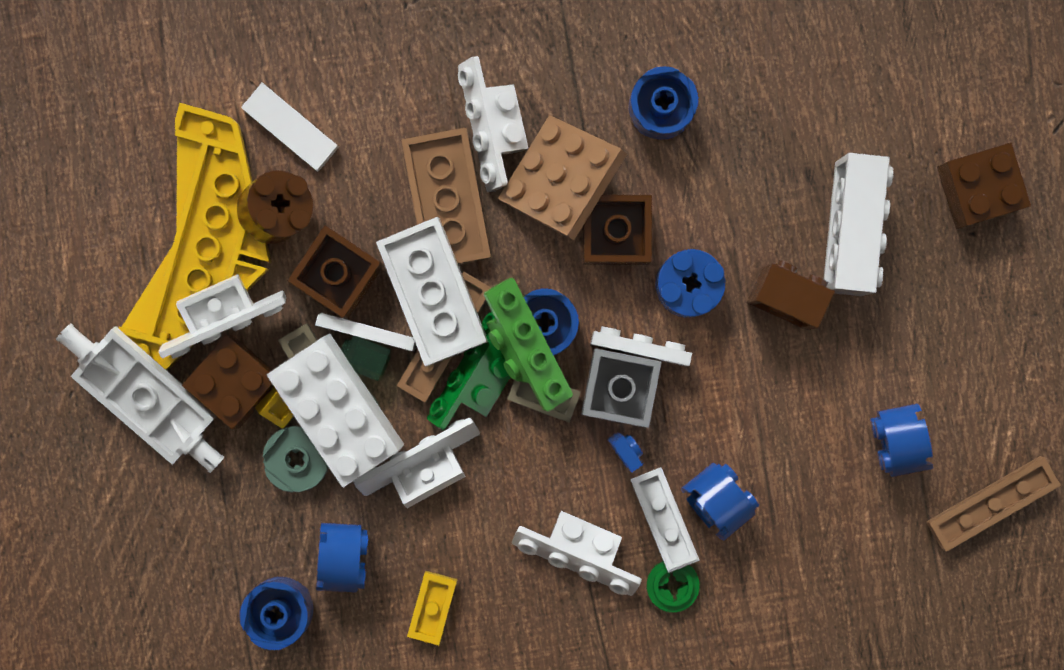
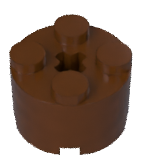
(288, 194)

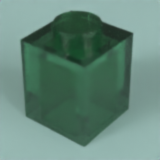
(367, 357)

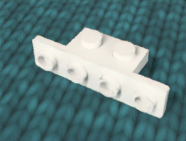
(494, 122)
(217, 310)
(423, 468)
(581, 549)

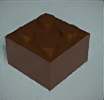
(983, 185)
(619, 231)
(336, 272)
(791, 296)
(230, 382)

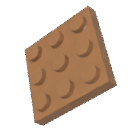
(562, 177)

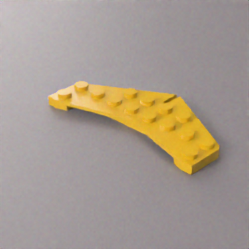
(208, 232)

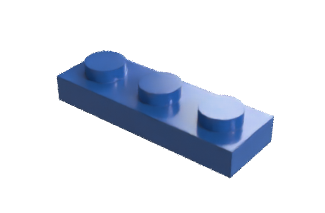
(627, 450)

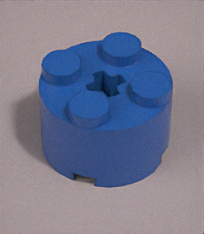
(674, 88)
(706, 273)
(558, 309)
(903, 440)
(720, 500)
(340, 557)
(261, 623)

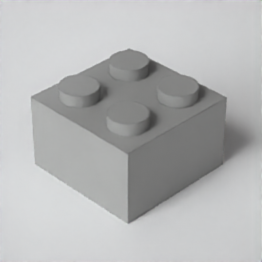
(621, 388)

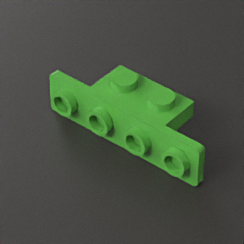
(524, 346)

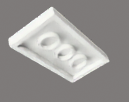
(432, 291)

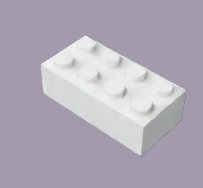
(857, 224)
(336, 410)

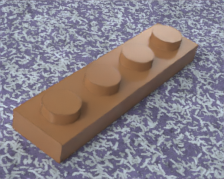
(422, 379)
(993, 503)

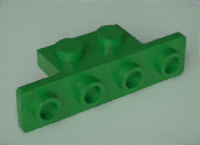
(474, 382)

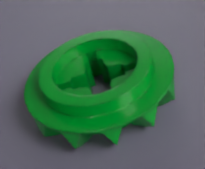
(663, 598)

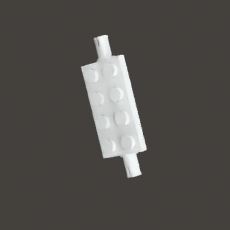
(142, 395)

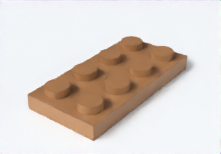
(447, 188)

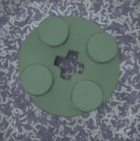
(277, 461)

